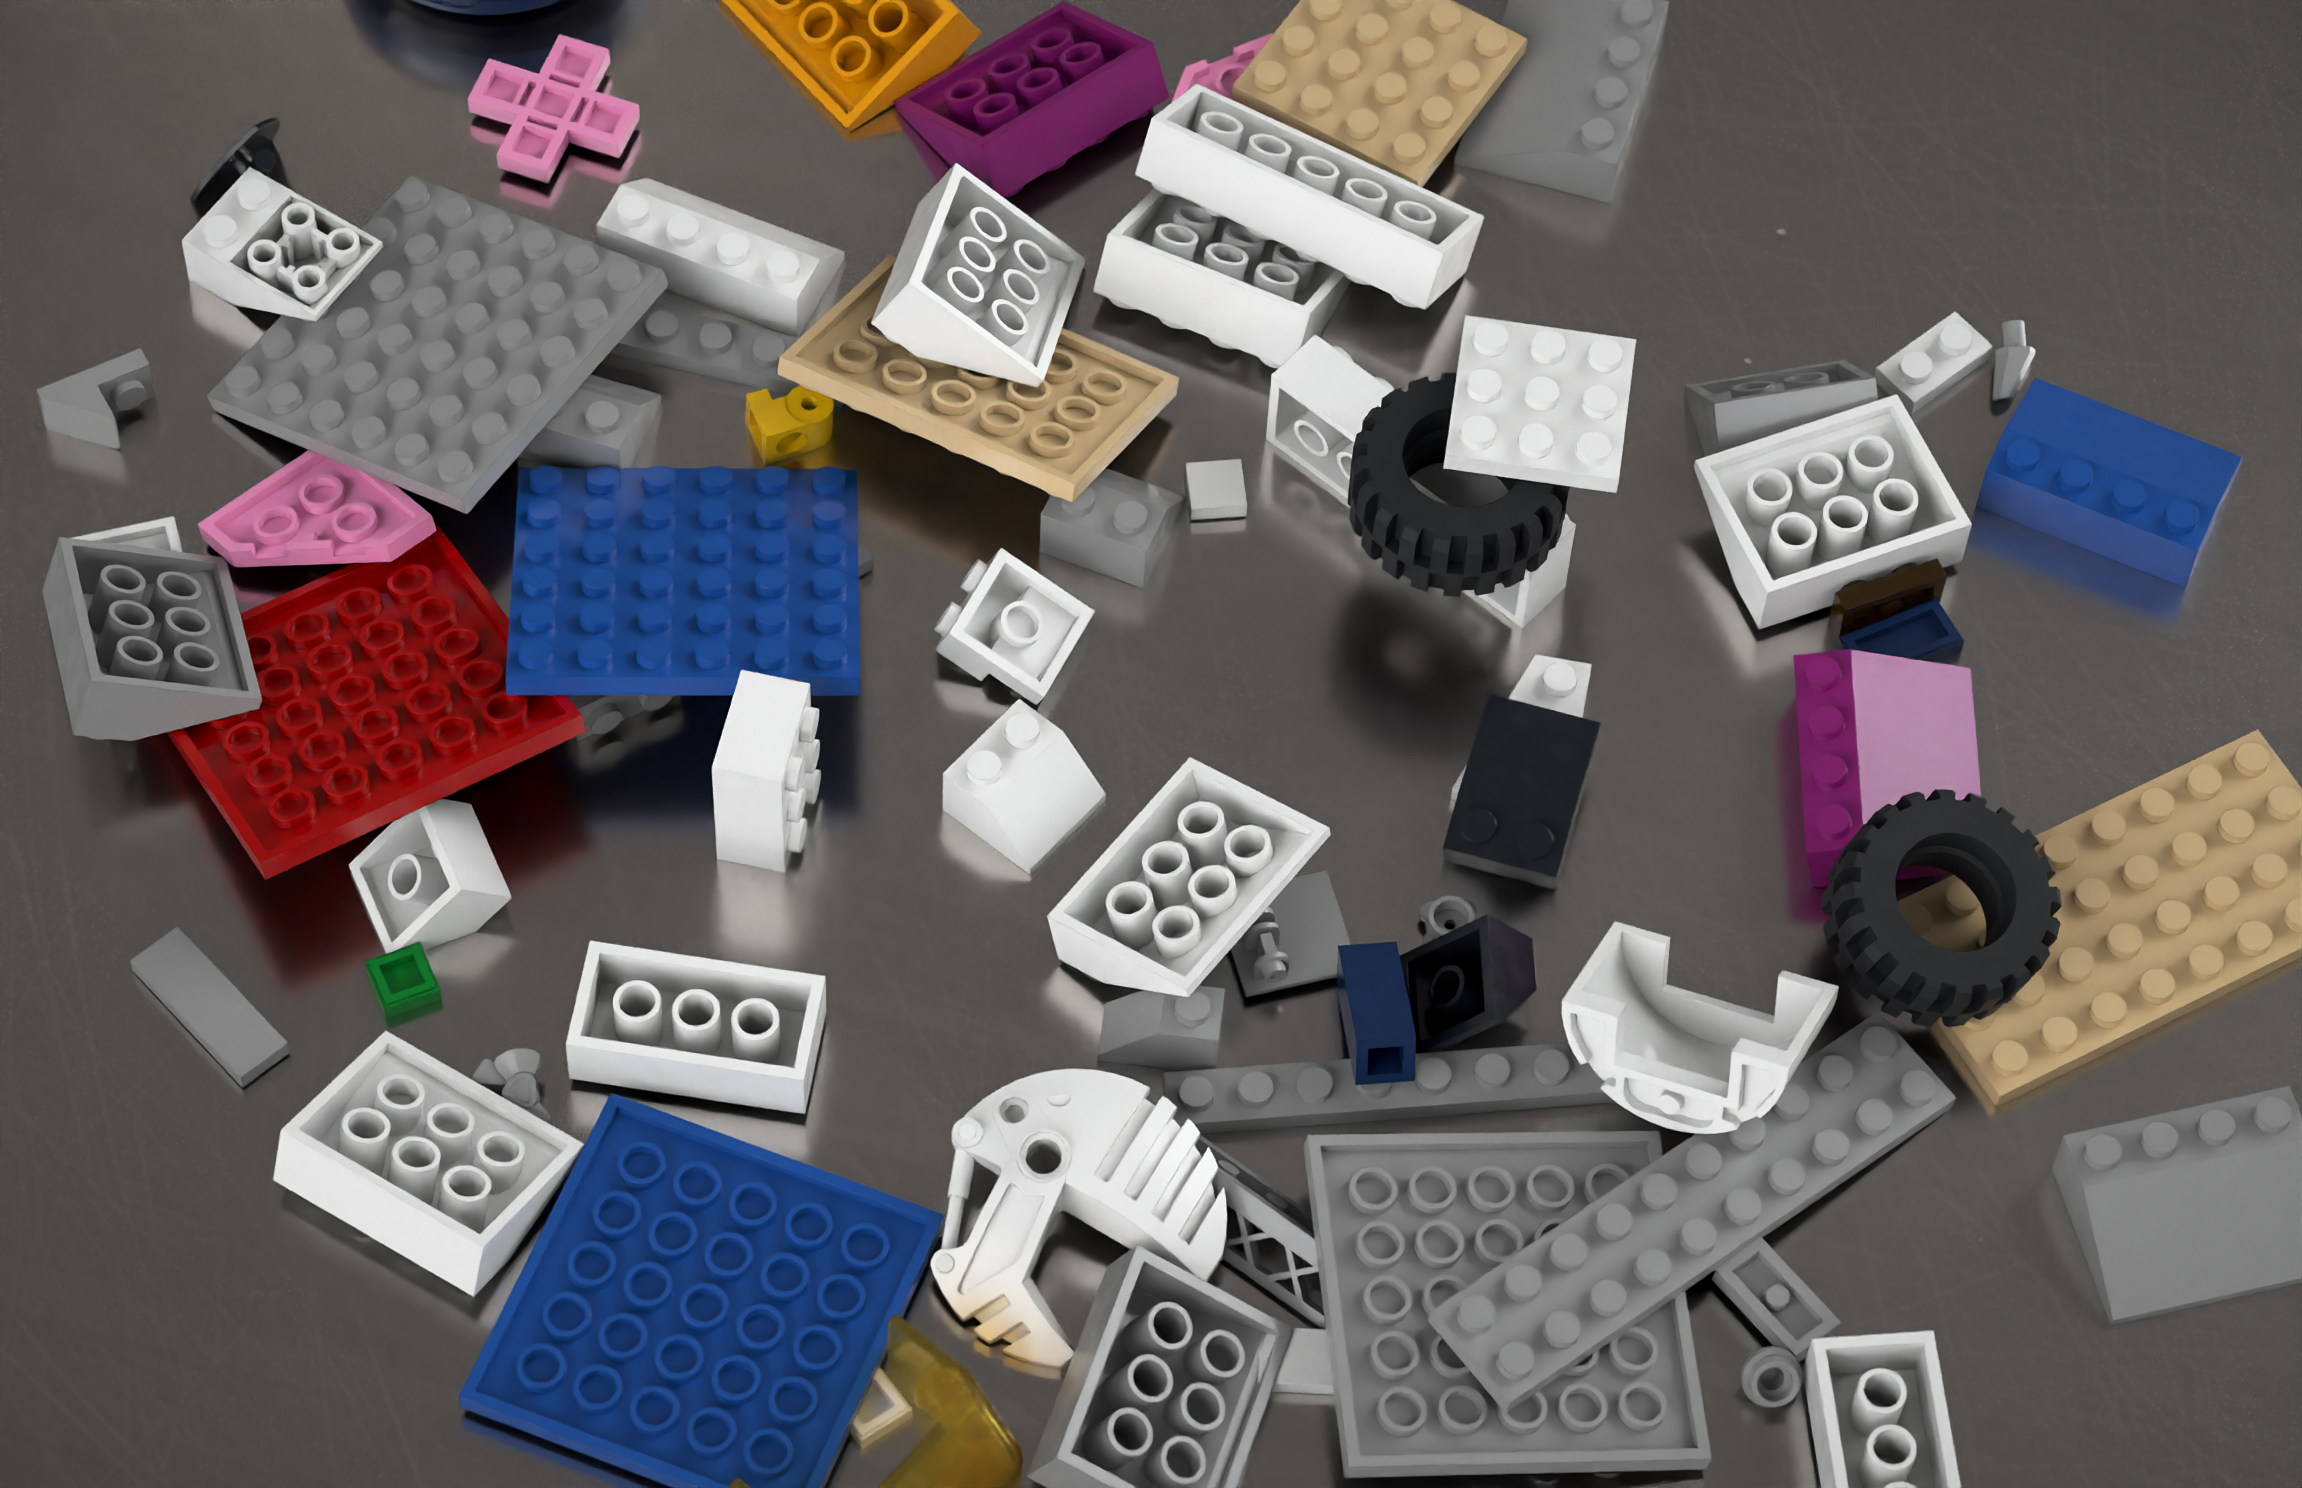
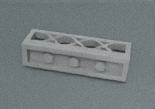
(1278, 1218)

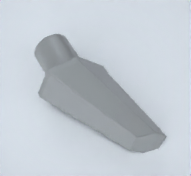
(2011, 360)

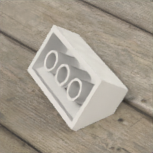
(720, 254)

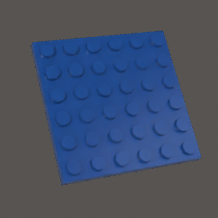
(683, 580)
(701, 1307)

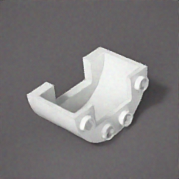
(1679, 1052)

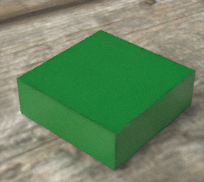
(403, 980)

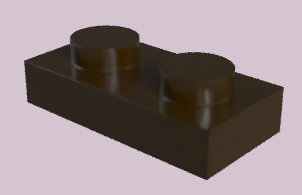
(1871, 601)

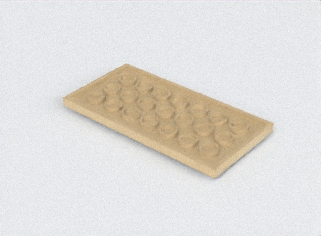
(2160, 913)

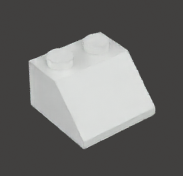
(1021, 787)
(430, 877)

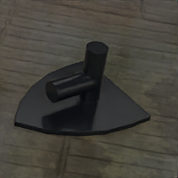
(241, 157)

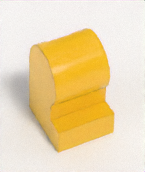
(788, 423)

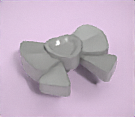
(518, 1074)

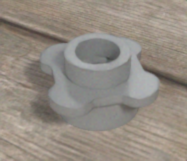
(1445, 910)

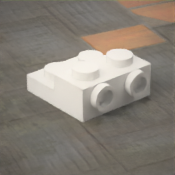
(1012, 626)

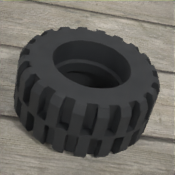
(1429, 539)
(1984, 854)

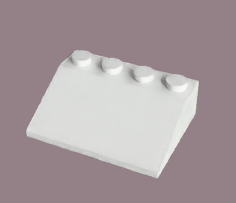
(1216, 279)
(979, 283)
(1829, 508)
(1182, 883)
(425, 1161)

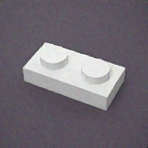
(1933, 362)

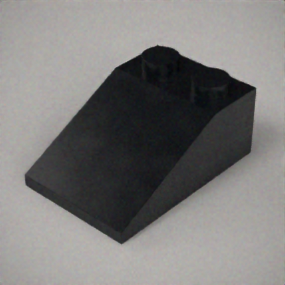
(1521, 791)

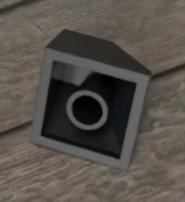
(1467, 981)

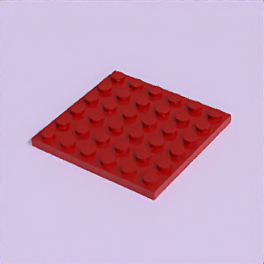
(371, 706)

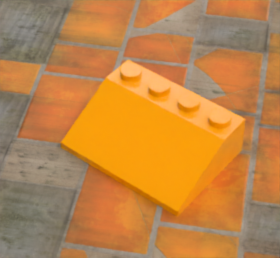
(860, 51)

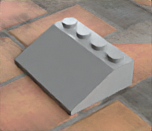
(1571, 96)
(146, 639)
(2188, 1203)
(1160, 1384)

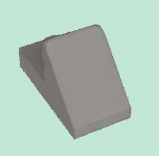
(87, 400)

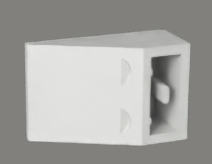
(275, 250)

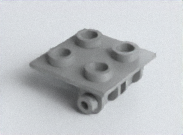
(1292, 938)

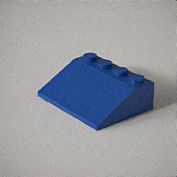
(2108, 481)

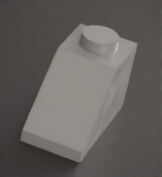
(1164, 1029)

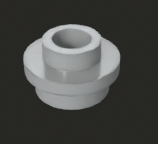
(1780, 1390)

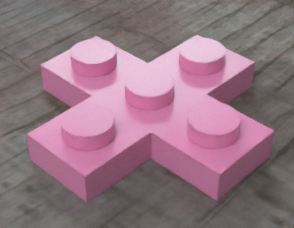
(553, 108)

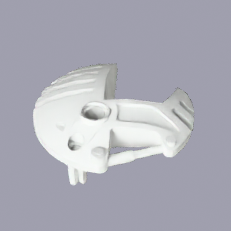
(1119, 1171)

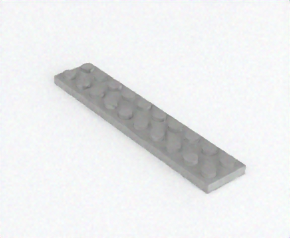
(1688, 1214)

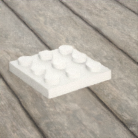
(1540, 404)

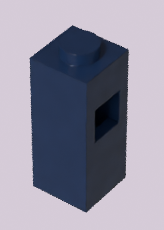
(1376, 1013)

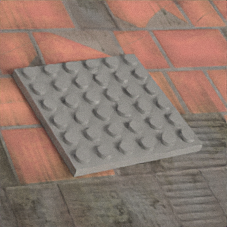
(442, 345)
(1423, 1218)

